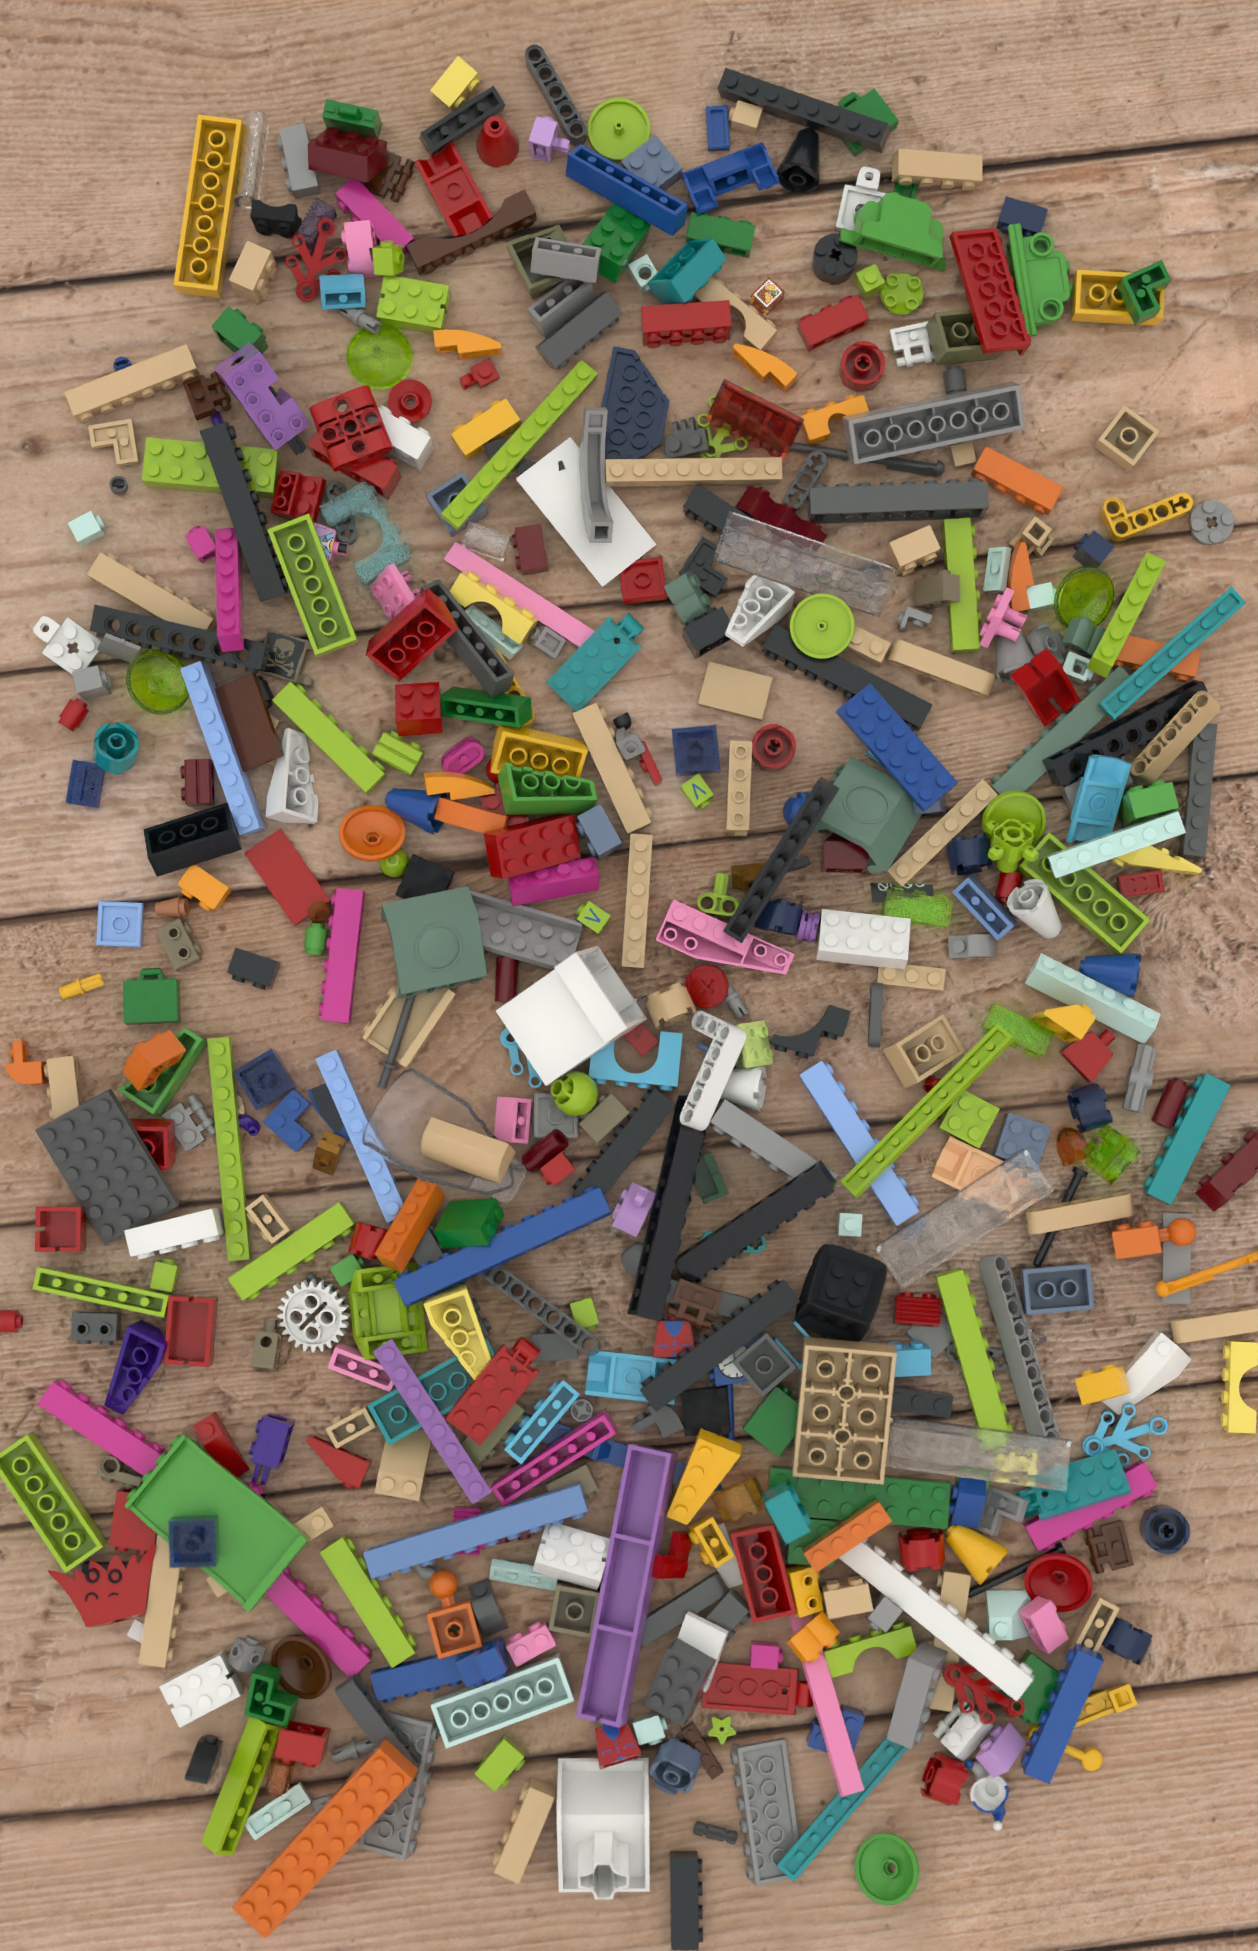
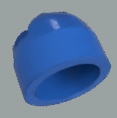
(121, 360)

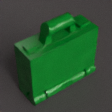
(871, 106)
(352, 118)
(151, 999)

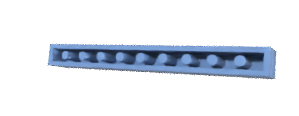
(476, 1530)

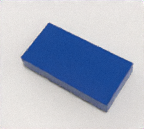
(717, 128)

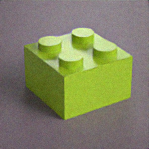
(968, 1119)

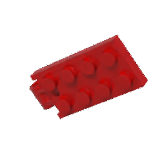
(494, 1391)
(756, 1689)

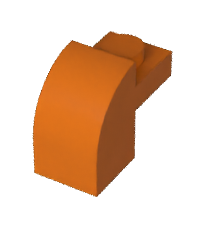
(22, 1070)

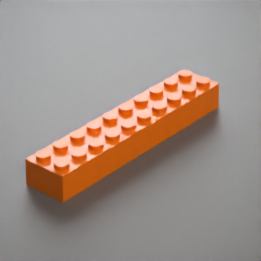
(325, 1838)

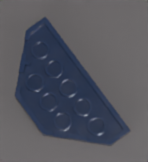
(634, 408)

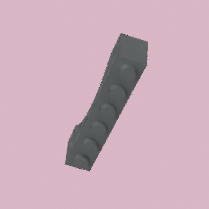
(1197, 809)

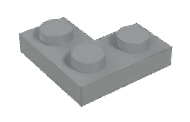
(1000, 1504)

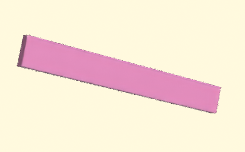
(544, 611)
(830, 1719)

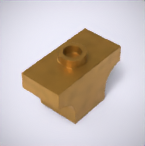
(745, 875)
(328, 1152)

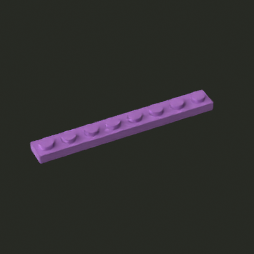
(432, 1421)

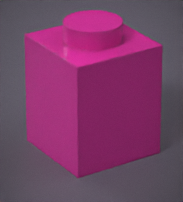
(201, 543)
(765, 1655)

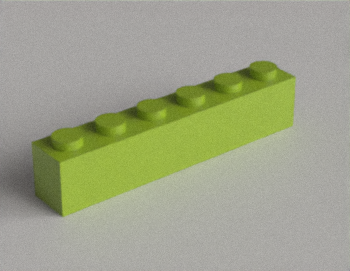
(958, 559)
(1126, 615)
(329, 738)
(291, 1251)
(101, 1291)
(369, 1601)
(241, 1786)

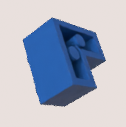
(285, 1122)
(483, 1664)
(853, 1721)

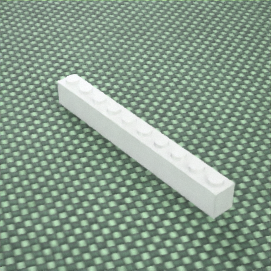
(940, 1618)

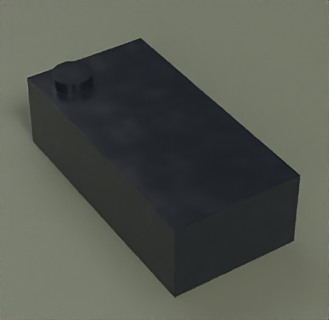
(191, 839)

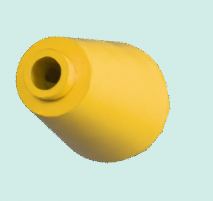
(975, 1551)

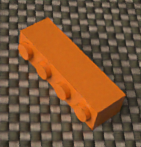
(1017, 481)
(1139, 650)
(410, 1225)
(846, 1535)

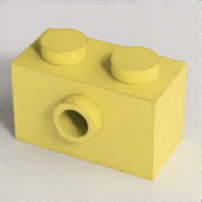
(456, 84)

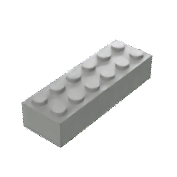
(761, 1141)

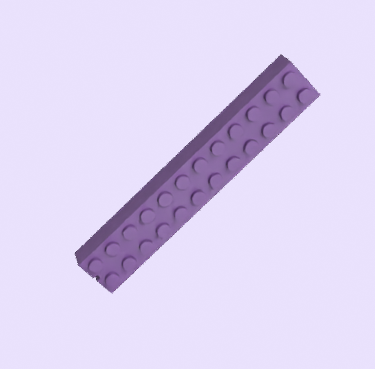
(626, 1585)

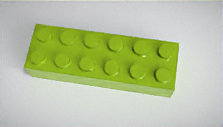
(188, 467)
(313, 585)
(1087, 899)
(49, 1502)

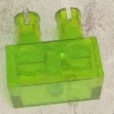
(1111, 1155)

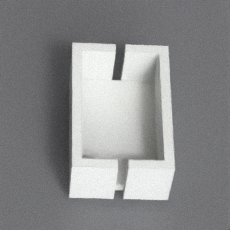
(572, 1555)
(201, 1689)

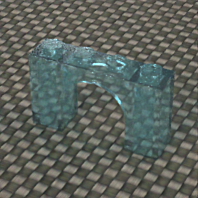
(362, 502)

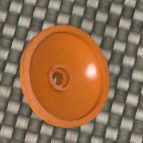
(368, 825)

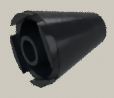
(801, 163)

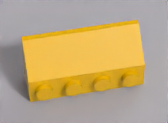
(537, 750)
(1067, 1022)

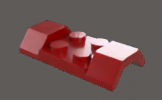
(454, 191)

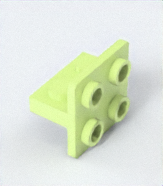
(756, 1048)

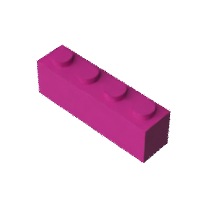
(364, 206)
(554, 882)

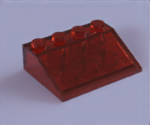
(754, 419)

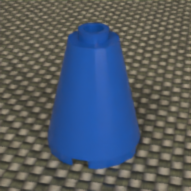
(416, 807)
(1114, 971)

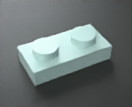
(997, 569)

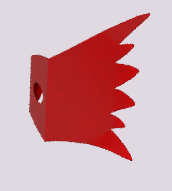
(116, 1608)

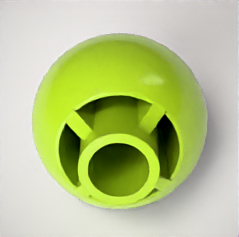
(575, 1093)

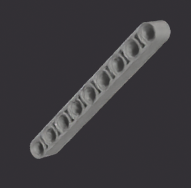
(1018, 1346)

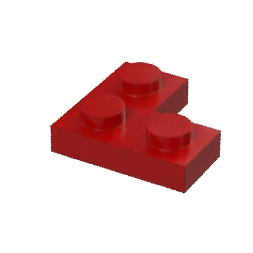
(675, 1563)

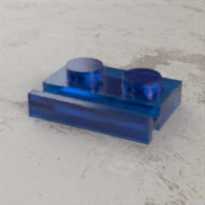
(85, 784)

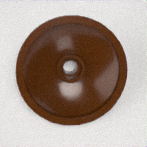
(303, 1666)

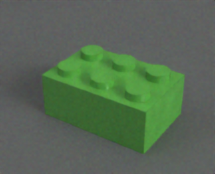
(1146, 803)

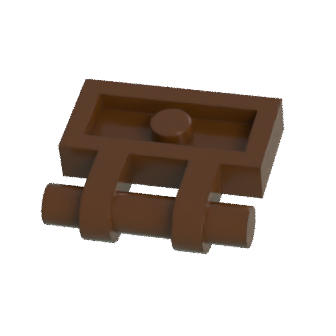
(383, 181)
(199, 396)
(698, 1297)
(1115, 1544)

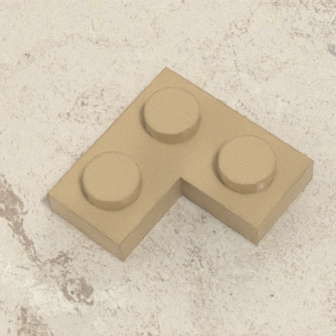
(116, 434)

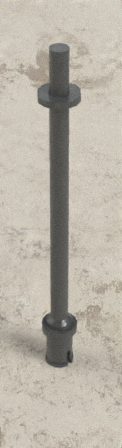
(393, 1051)

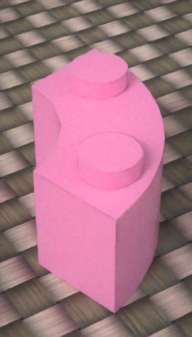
(360, 240)

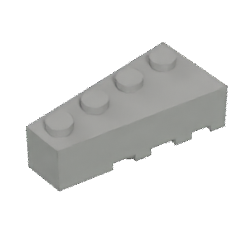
(916, 1695)

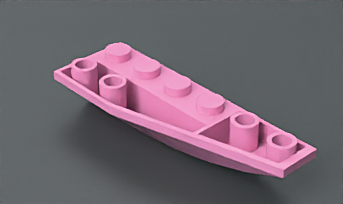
(704, 939)

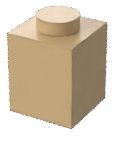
(745, 117)

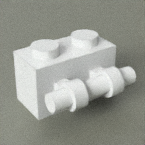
(964, 1734)

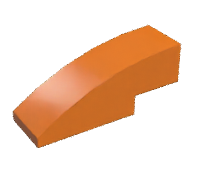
(1019, 577)
(469, 816)

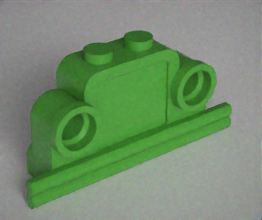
(898, 229)
(1038, 277)

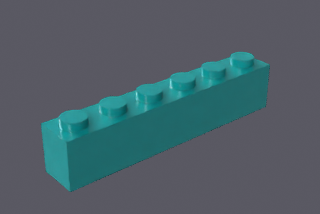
(1186, 1138)

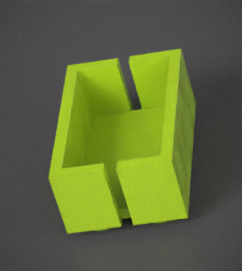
(413, 304)

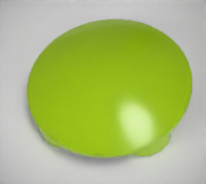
(902, 293)

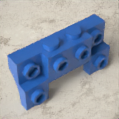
(728, 174)

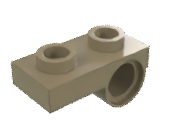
(129, 1478)

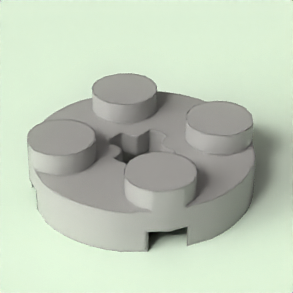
(1213, 535)
(1043, 638)

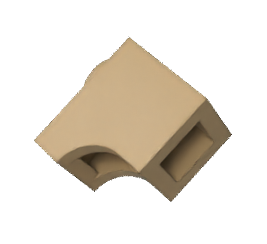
(1035, 534)

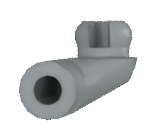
(425, 1572)

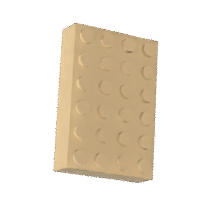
(844, 1410)

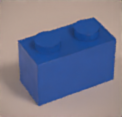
(967, 1502)

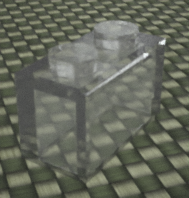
(487, 541)

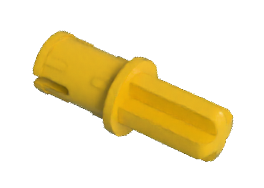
(81, 986)

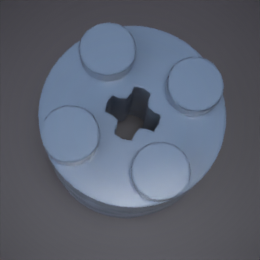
(675, 1767)

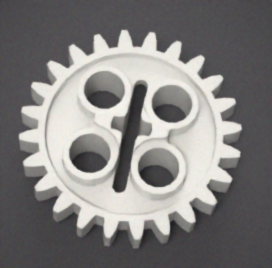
(299, 1301)

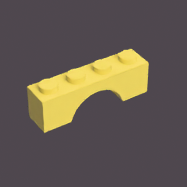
(515, 620)
(1239, 1358)

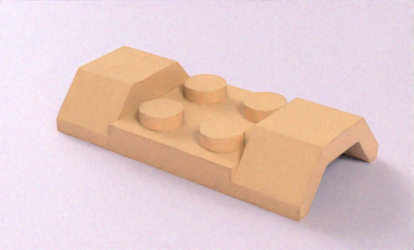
(962, 1164)

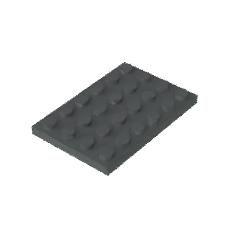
(107, 1166)

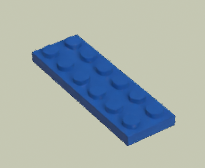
(896, 747)

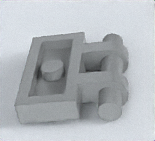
(184, 1126)

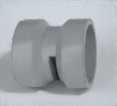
(582, 1409)

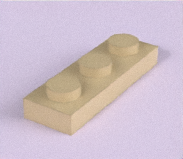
(913, 977)

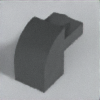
(665, 1418)
(487, 1608)

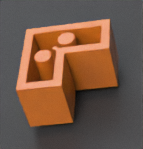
(152, 1058)

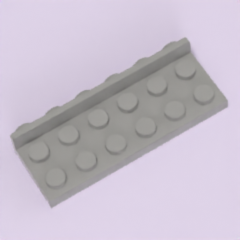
(525, 932)
(765, 1807)
(397, 1826)

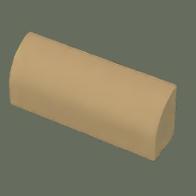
(466, 1150)

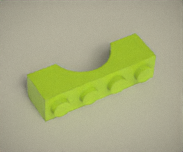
(842, 1655)

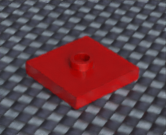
(643, 581)

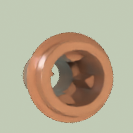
(174, 907)

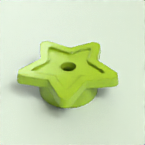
(721, 1722)

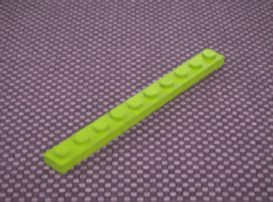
(519, 445)
(927, 1110)
(229, 1149)

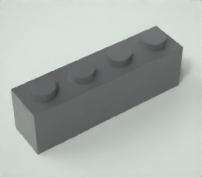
(579, 330)

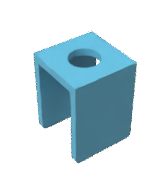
(798, 1364)

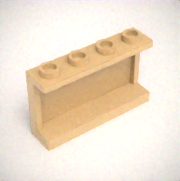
(738, 788)
(423, 1019)

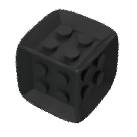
(841, 1293)

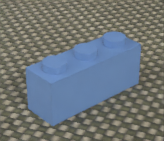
(985, 907)

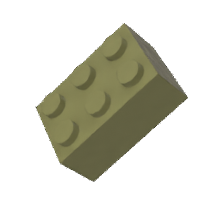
(955, 338)

